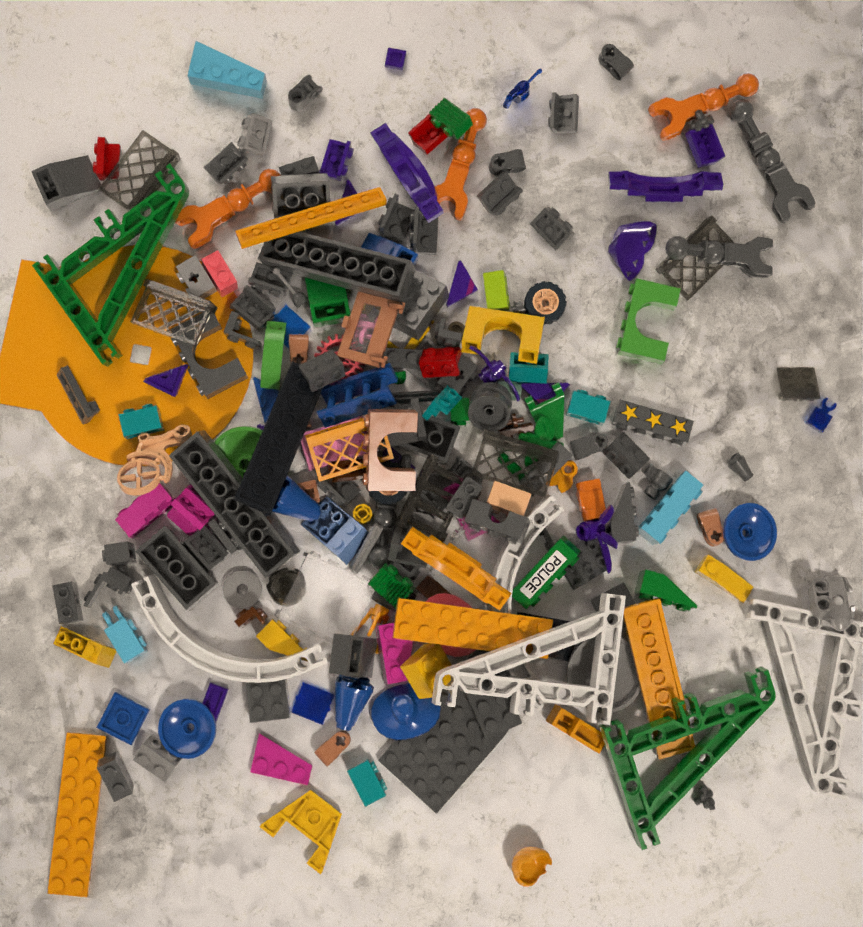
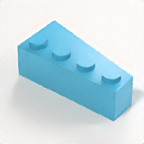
(220, 72)
(669, 508)

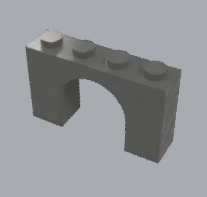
(210, 380)

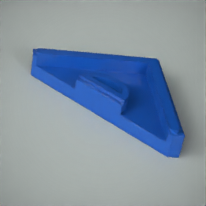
(266, 398)

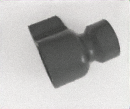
(659, 481)

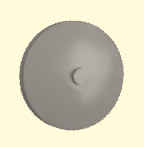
(626, 685)

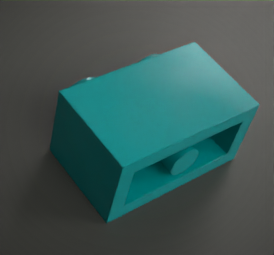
(528, 372)
(588, 407)
(141, 421)
(367, 782)

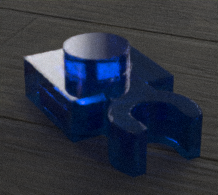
(819, 417)

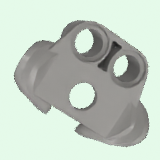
(839, 615)

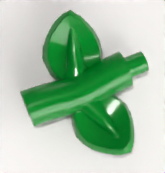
(542, 436)

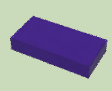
(215, 699)

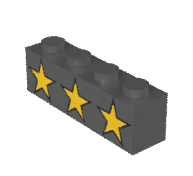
(652, 422)

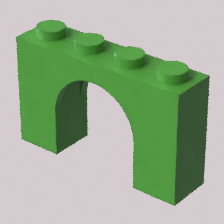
(632, 342)

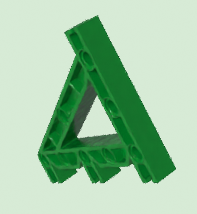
(154, 231)
(727, 729)

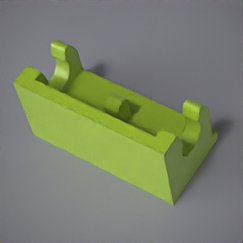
(496, 290)

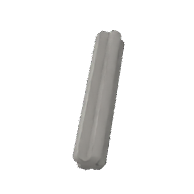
(366, 547)

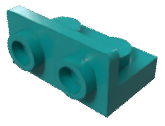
(443, 402)

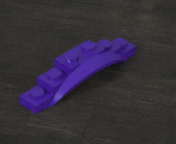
(409, 172)
(665, 188)

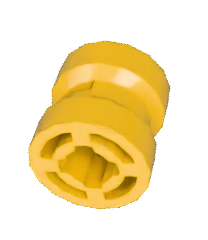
(364, 516)

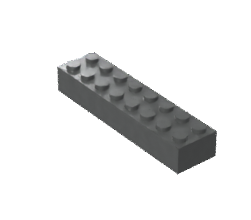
(340, 265)
(217, 484)

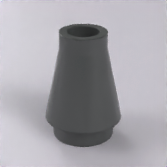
(739, 465)

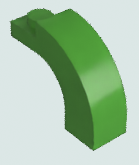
(273, 355)

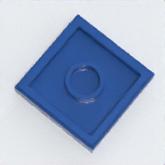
(123, 718)

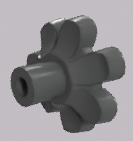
(701, 121)
(705, 798)

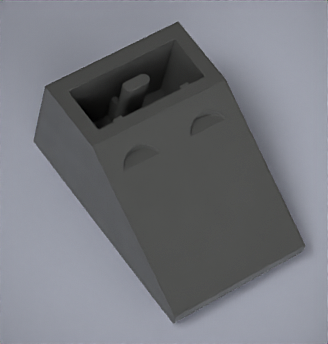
(66, 181)
(621, 524)
(352, 655)

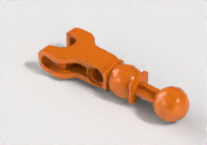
(711, 100)
(463, 157)
(222, 209)

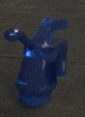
(520, 91)

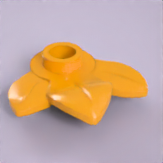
(563, 479)

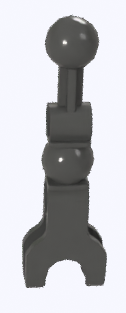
(768, 159)

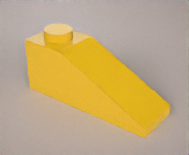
(723, 578)

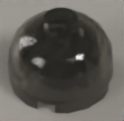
(280, 584)

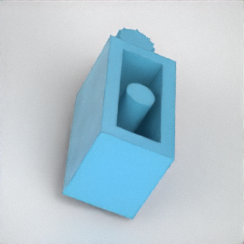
(124, 637)

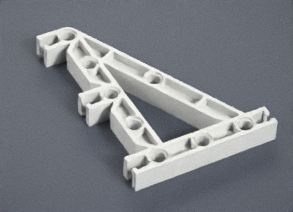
(472, 672)
(811, 740)

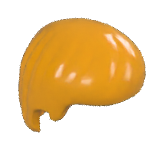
(529, 865)

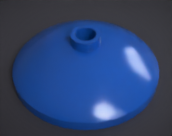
(759, 531)
(175, 729)

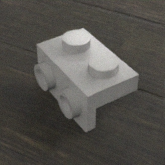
(156, 758)

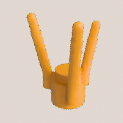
(378, 614)

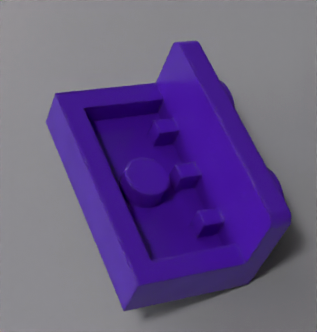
(705, 146)
(336, 159)

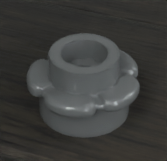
(518, 308)

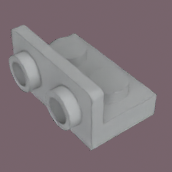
(254, 134)

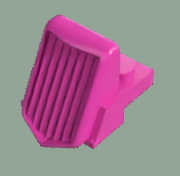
(190, 511)

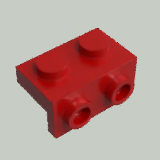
(426, 135)
(107, 158)
(440, 362)

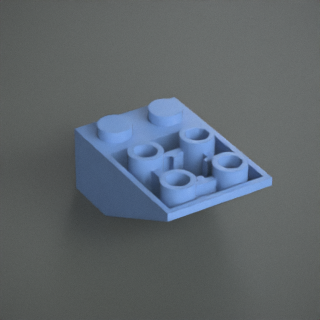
(337, 530)

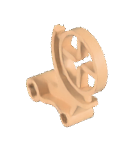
(150, 453)

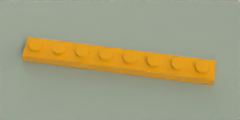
(311, 217)

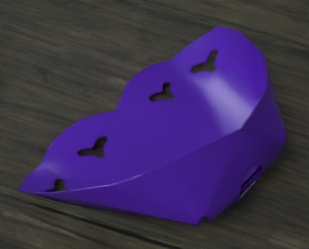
(628, 246)

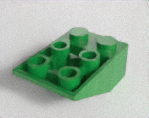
(327, 303)
(657, 585)

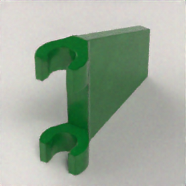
(551, 408)

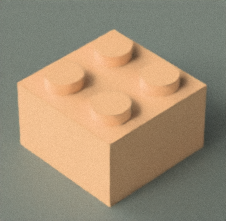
(507, 498)

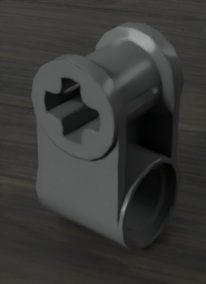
(616, 62)
(306, 90)
(510, 162)
(585, 446)
(465, 468)

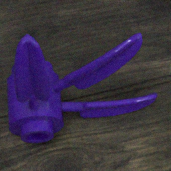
(494, 371)
(596, 530)

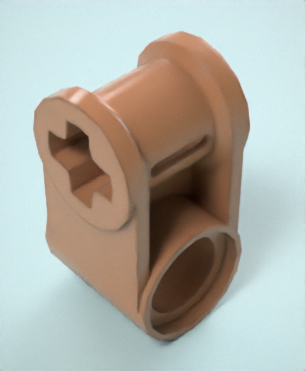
(298, 347)
(710, 523)
(331, 749)

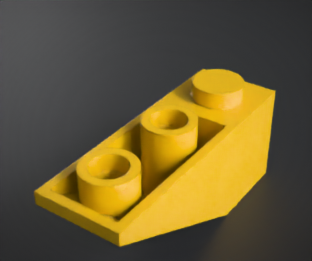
(278, 640)
(85, 647)

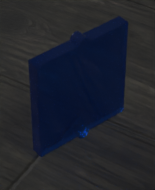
(293, 322)
(312, 703)

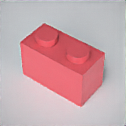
(219, 273)

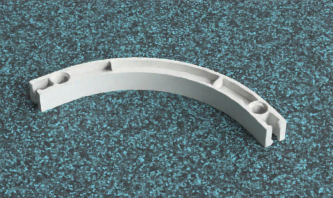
(507, 567)
(211, 659)

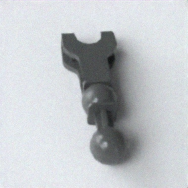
(729, 254)
(385, 517)

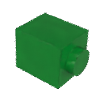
(459, 413)

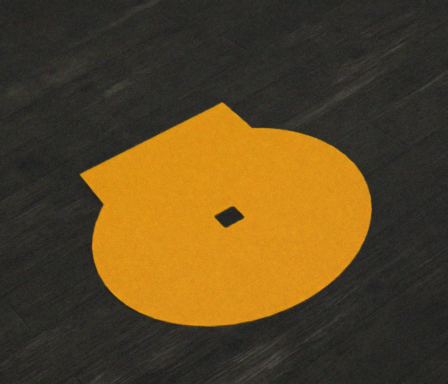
(44, 340)

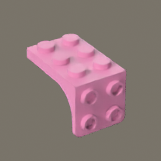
(338, 445)

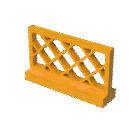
(339, 432)

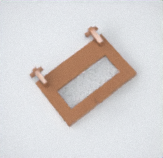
(369, 329)

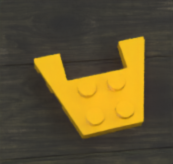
(314, 819)

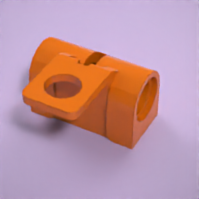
(590, 499)

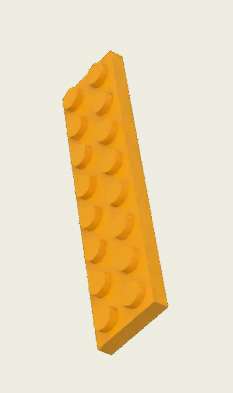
(463, 626)
(655, 668)
(77, 815)

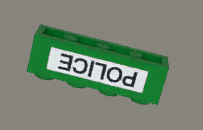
(542, 575)

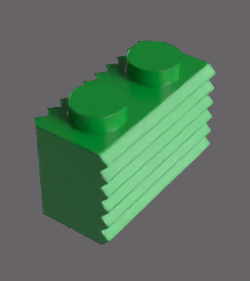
(450, 118)
(391, 584)

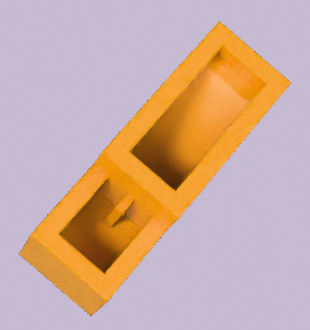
(576, 728)

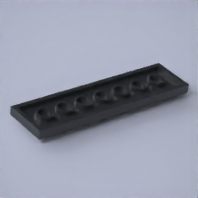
(278, 442)

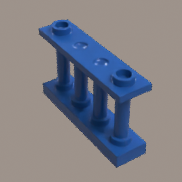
(354, 386)

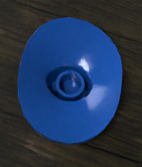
(402, 715)

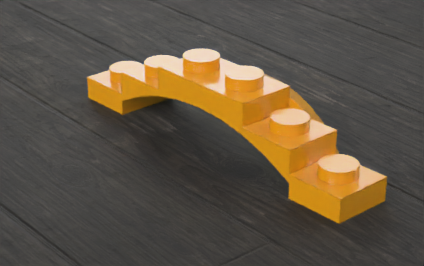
(457, 567)

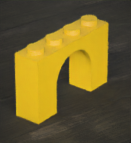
(483, 321)

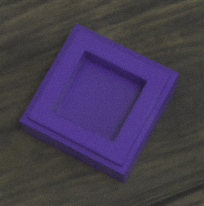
(395, 59)

